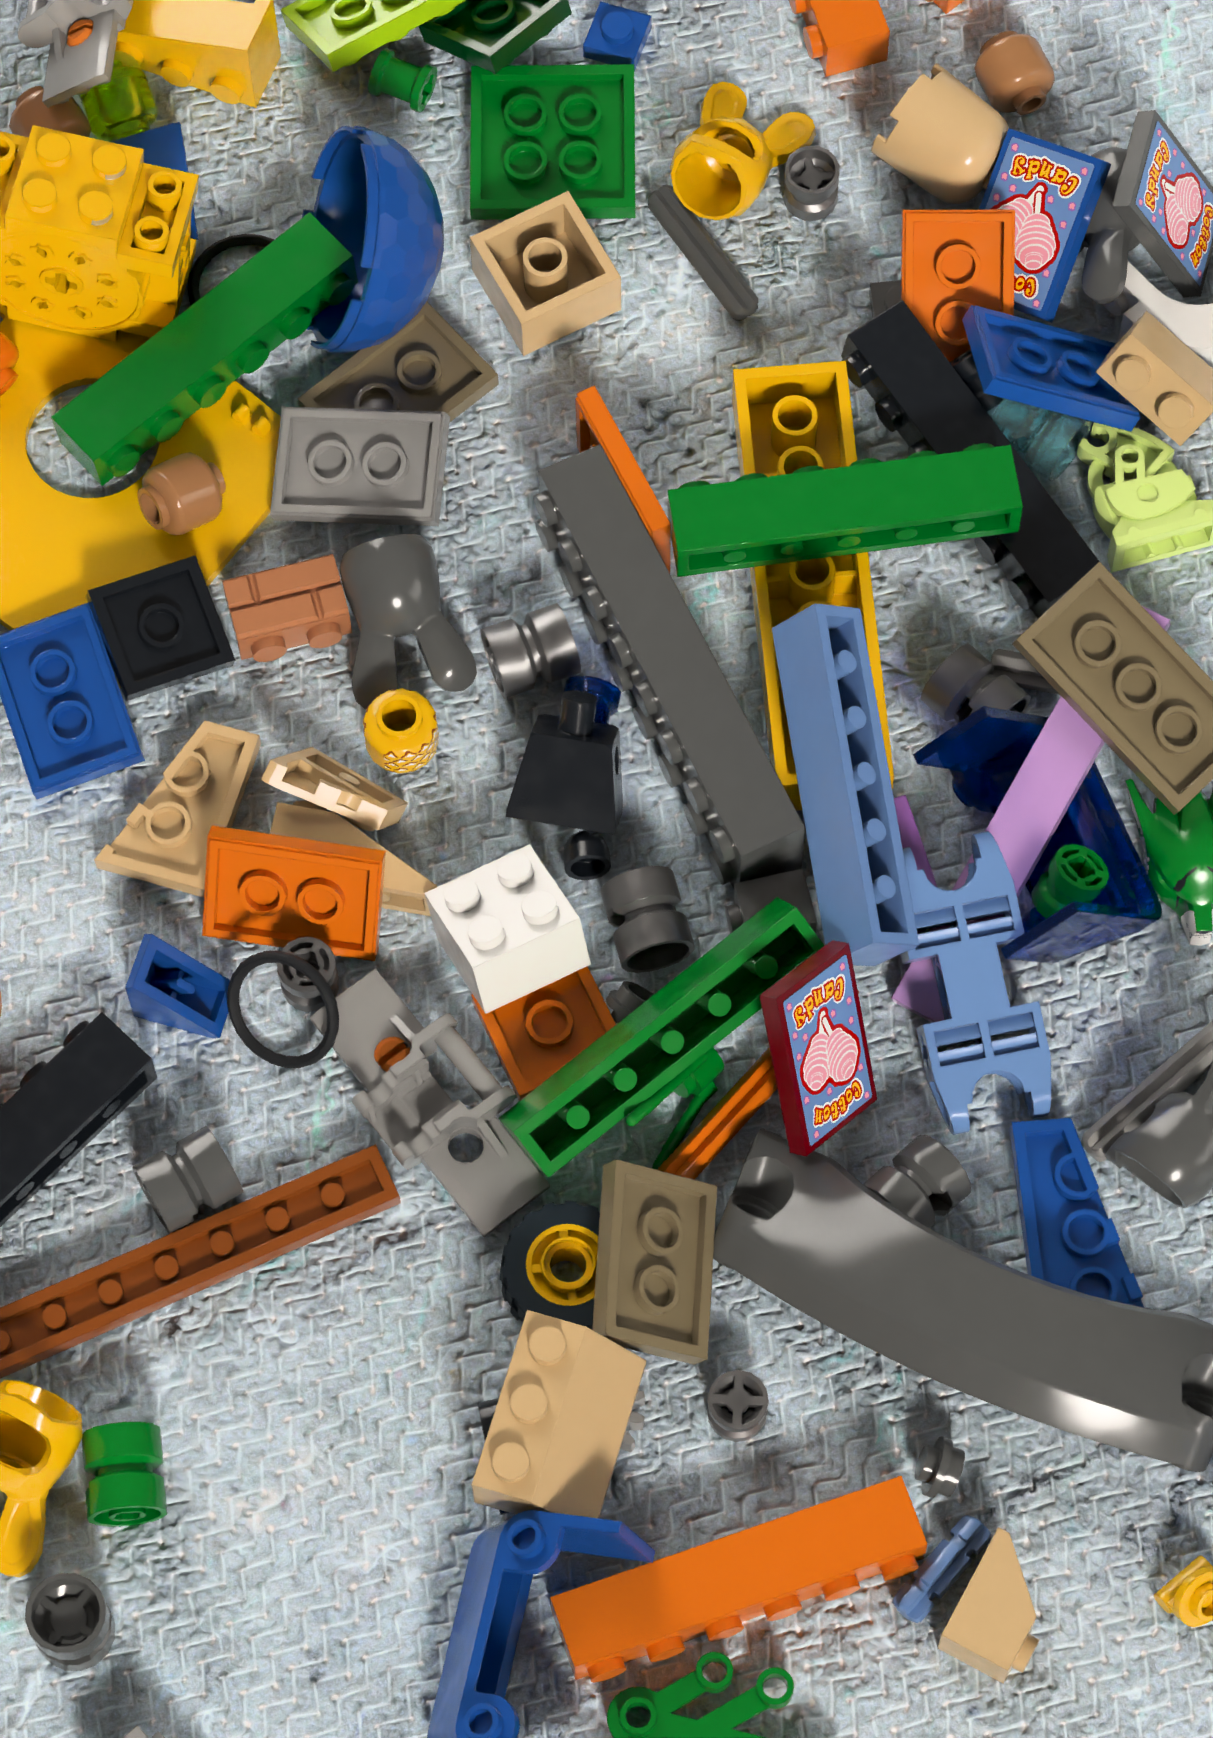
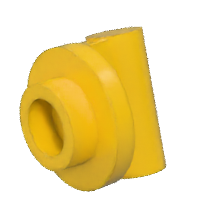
(1190, 1593)

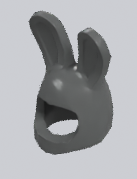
(1107, 238)
(393, 595)
(1173, 1146)

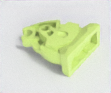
(1148, 504)

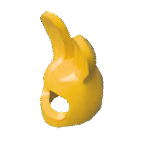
(727, 159)
(36, 1447)

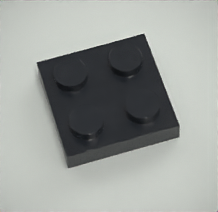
(160, 628)

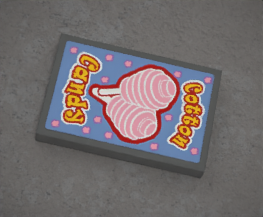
(1167, 203)

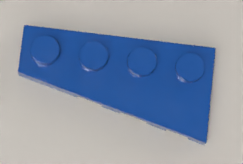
(1062, 1214)

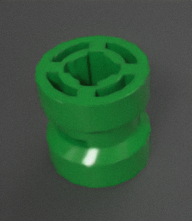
(1072, 876)

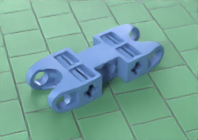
(975, 989)

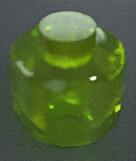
(120, 106)

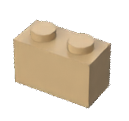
(1161, 378)

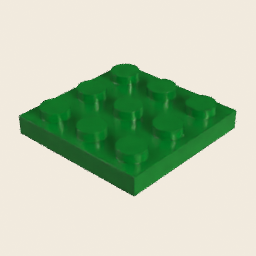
(552, 134)

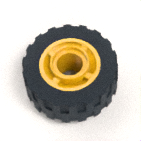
(536, 1245)

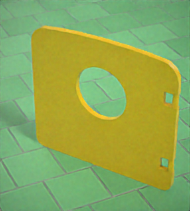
(68, 544)

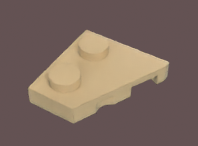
(335, 787)

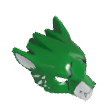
(1179, 858)

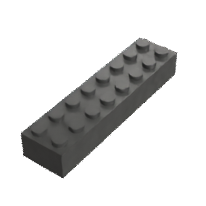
(667, 670)

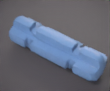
(941, 1568)

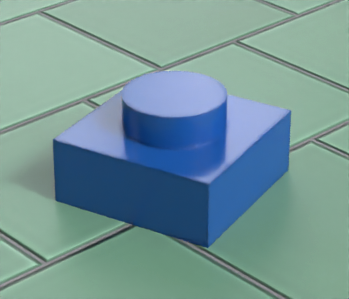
(617, 35)

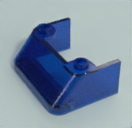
(984, 760)

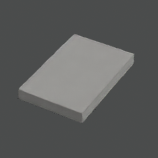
(360, 466)

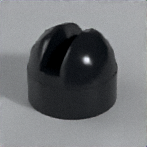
(586, 856)

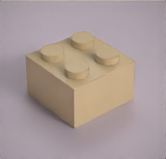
(545, 273)

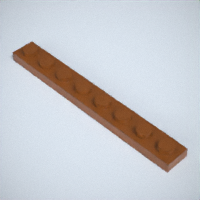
(194, 1258)

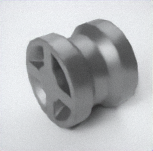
(737, 1392)

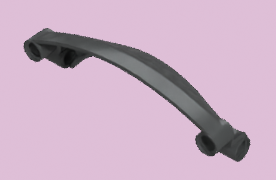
(964, 1319)

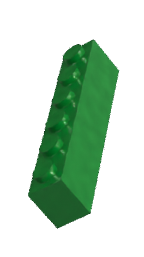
(206, 350)
(844, 509)
(660, 1038)

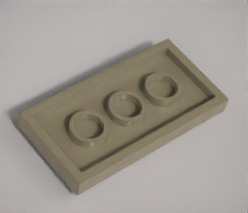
(1128, 684)

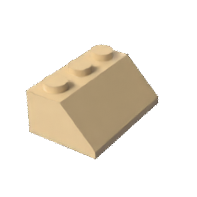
(558, 1420)

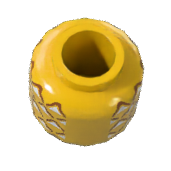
(401, 730)

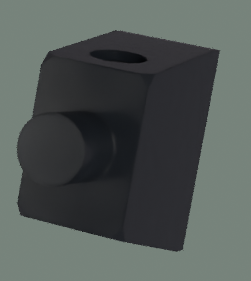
(571, 770)

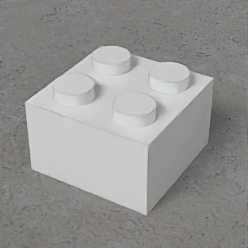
(508, 928)

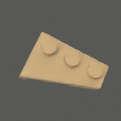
(170, 829)

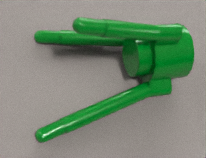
(694, 1079)

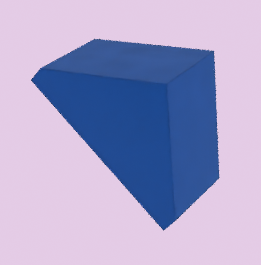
(176, 989)

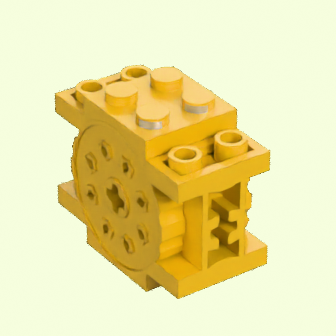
(92, 235)

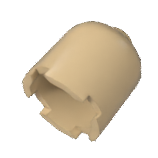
(943, 138)

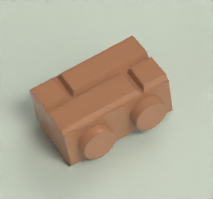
(287, 608)

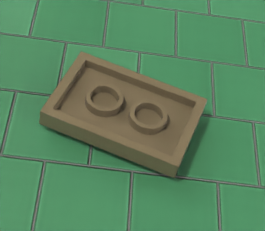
(415, 370)
(655, 1262)

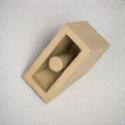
(993, 1615)

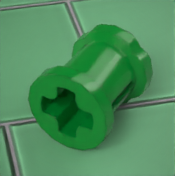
(402, 80)

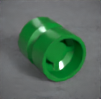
(124, 1485)

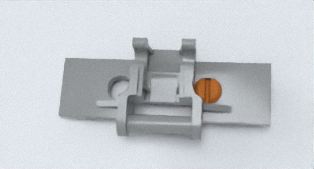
(80, 41)
(416, 1116)

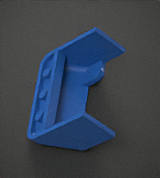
(493, 1607)

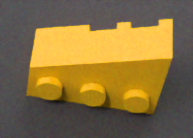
(204, 45)

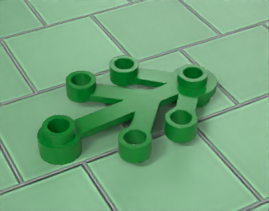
(716, 1724)

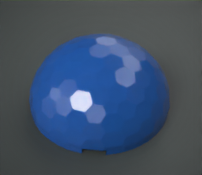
(392, 224)

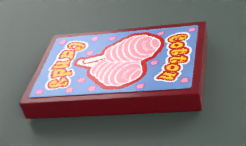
(818, 1047)

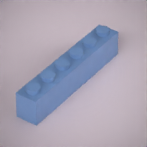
(845, 783)

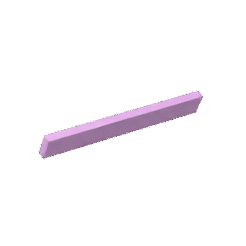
(1023, 823)

